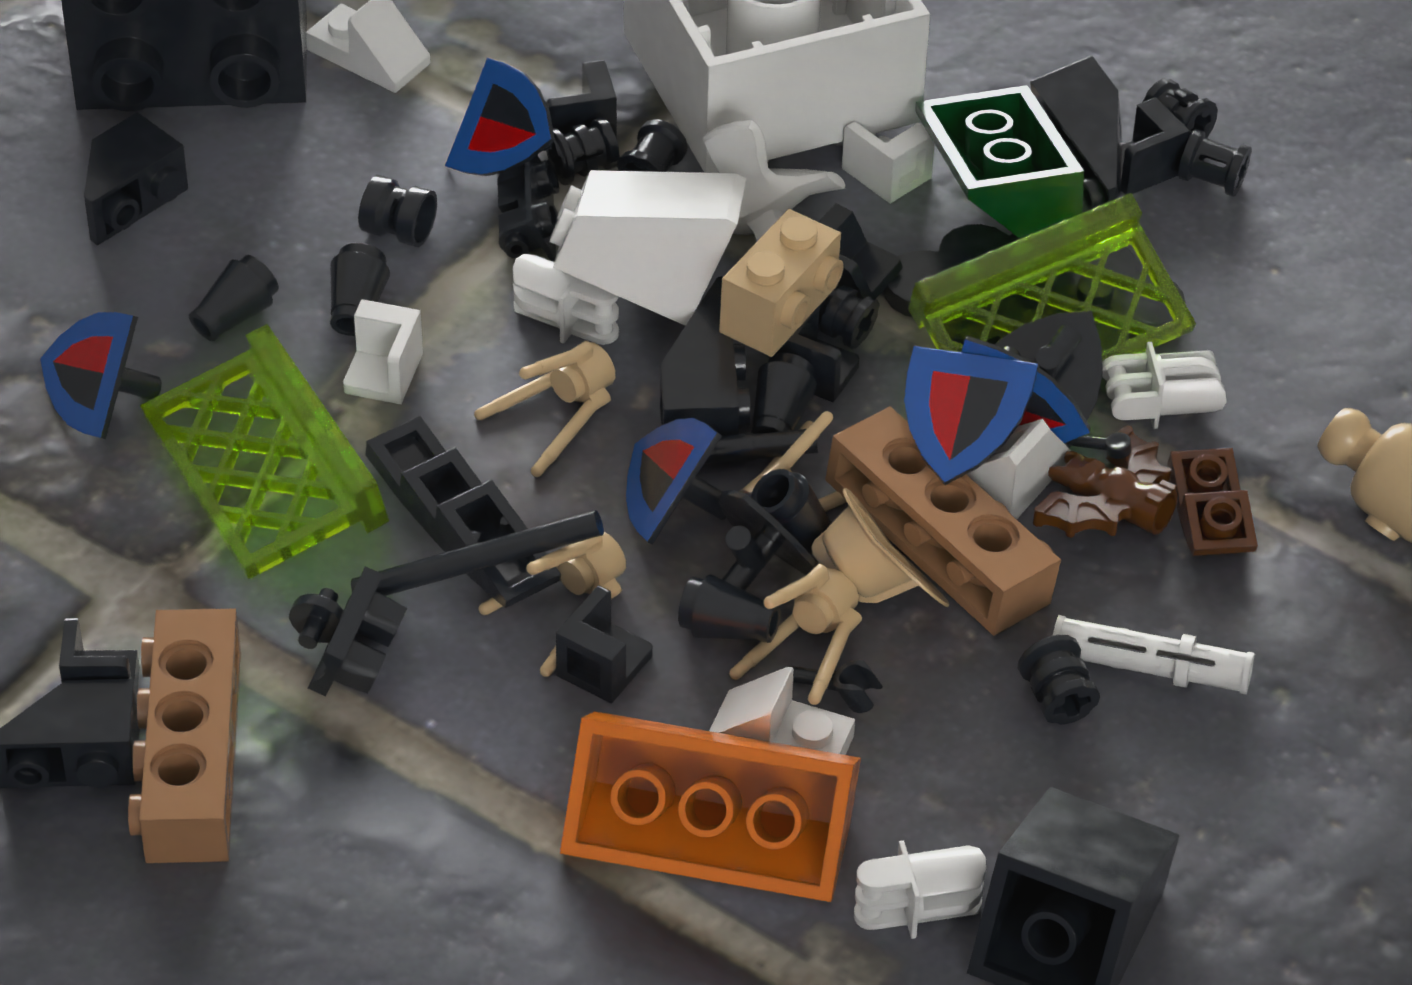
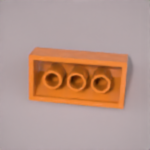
(709, 805)

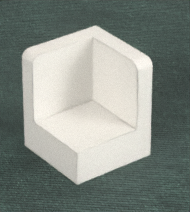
(888, 164)
(385, 351)

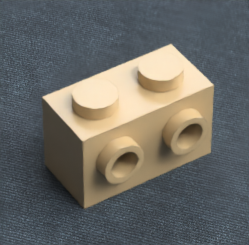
(780, 282)

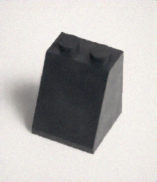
(1071, 895)

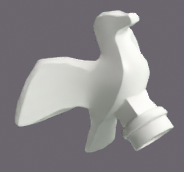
(768, 191)

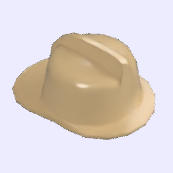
(867, 557)

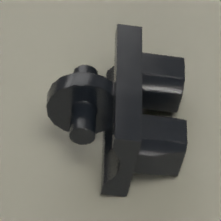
(324, 621)

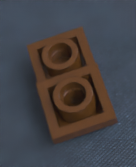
(1210, 502)

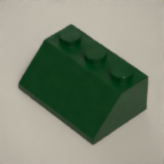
(1006, 157)

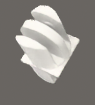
(564, 301)
(1162, 384)
(919, 887)

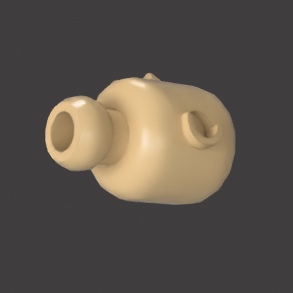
(1381, 469)

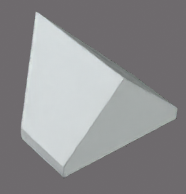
(1021, 466)

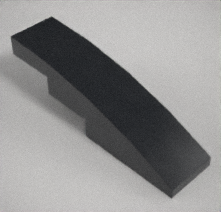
(454, 505)

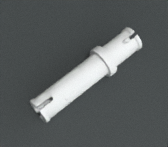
(1229, 670)

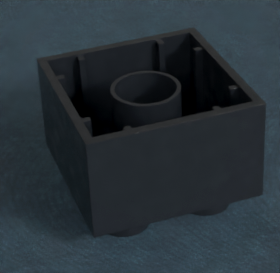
(186, 52)

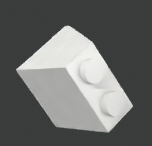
(649, 235)

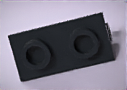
(527, 208)

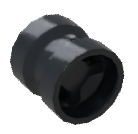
(397, 211)

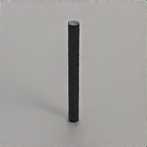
(489, 553)

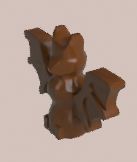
(1131, 491)

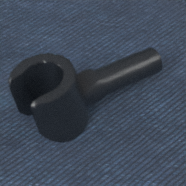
(848, 680)

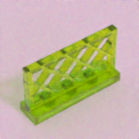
(1042, 257)
(315, 439)

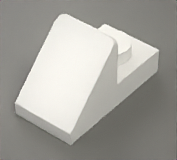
(370, 43)
(767, 713)

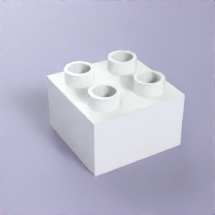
(784, 65)

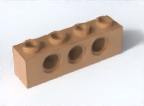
(947, 530)
(189, 736)

